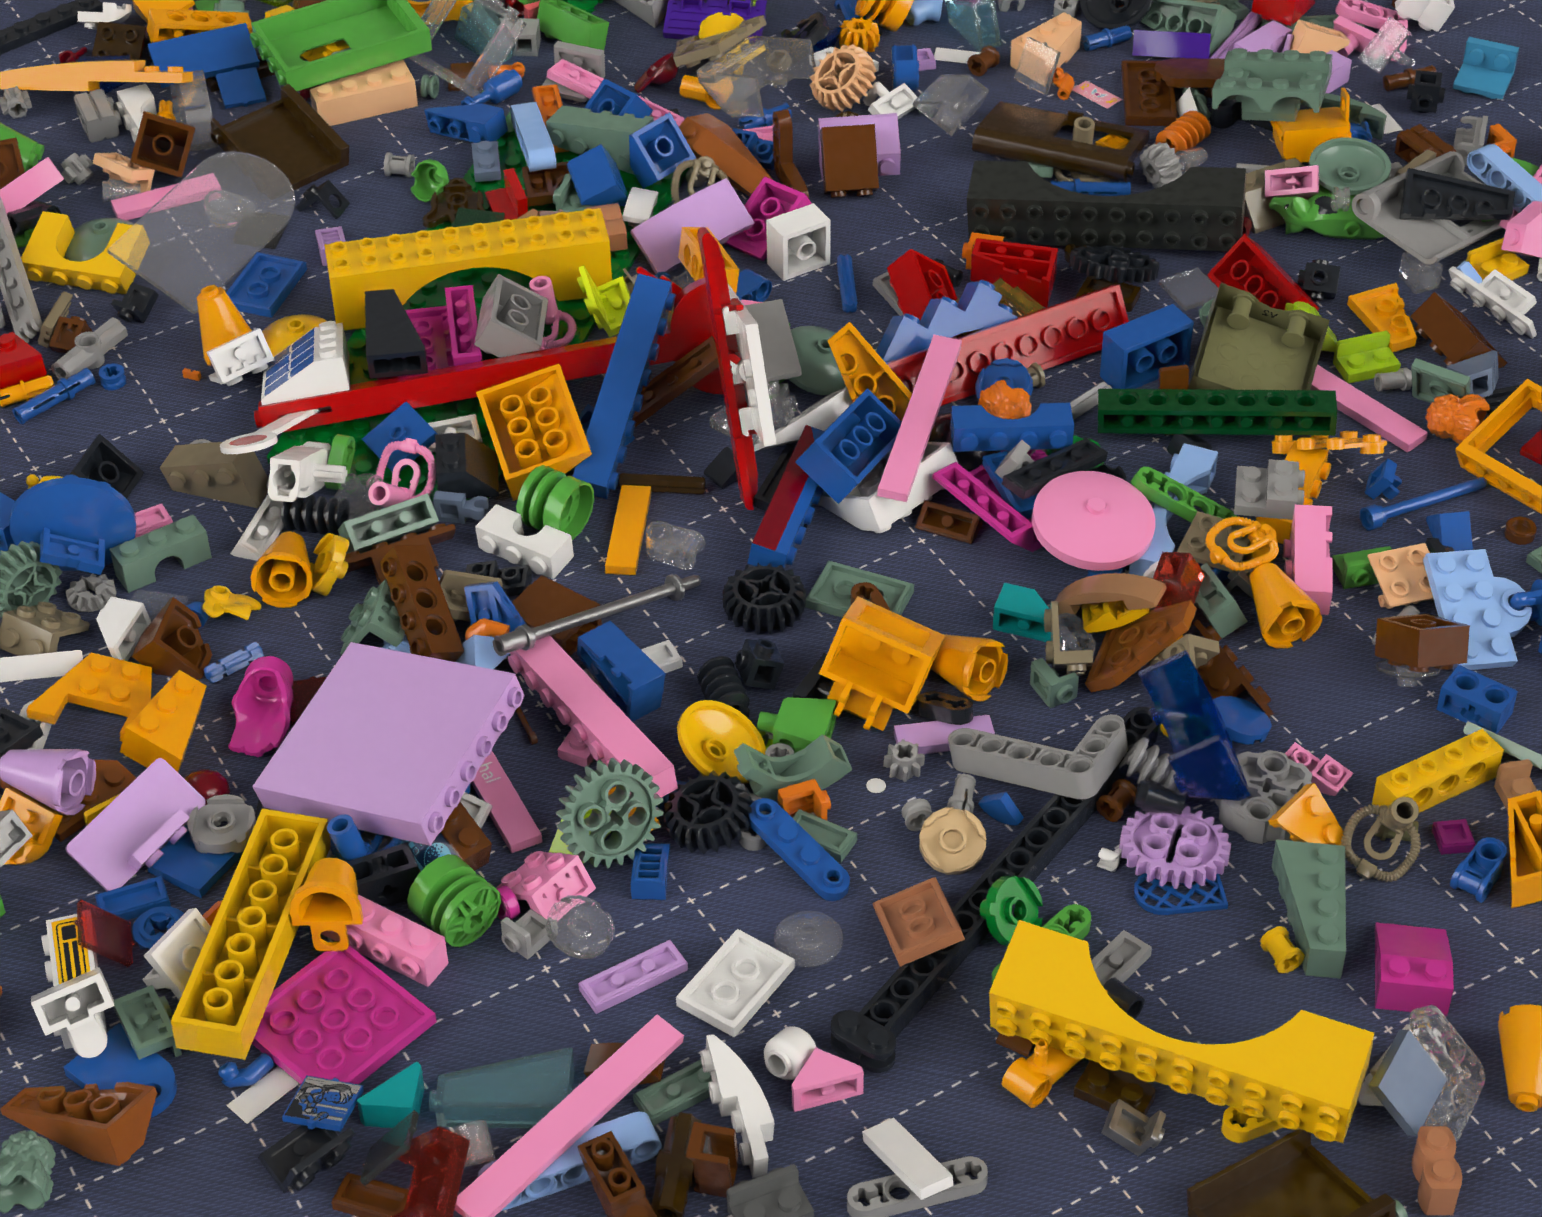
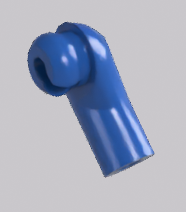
(247, 1076)

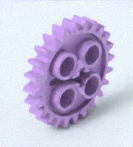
(1199, 851)

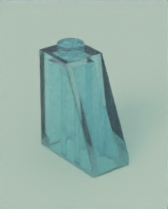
(975, 21)
(477, 27)

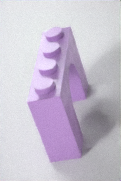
(1274, 36)

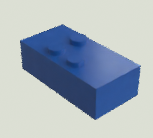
(851, 446)

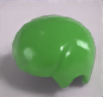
(429, 178)

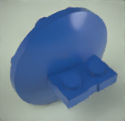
(73, 522)

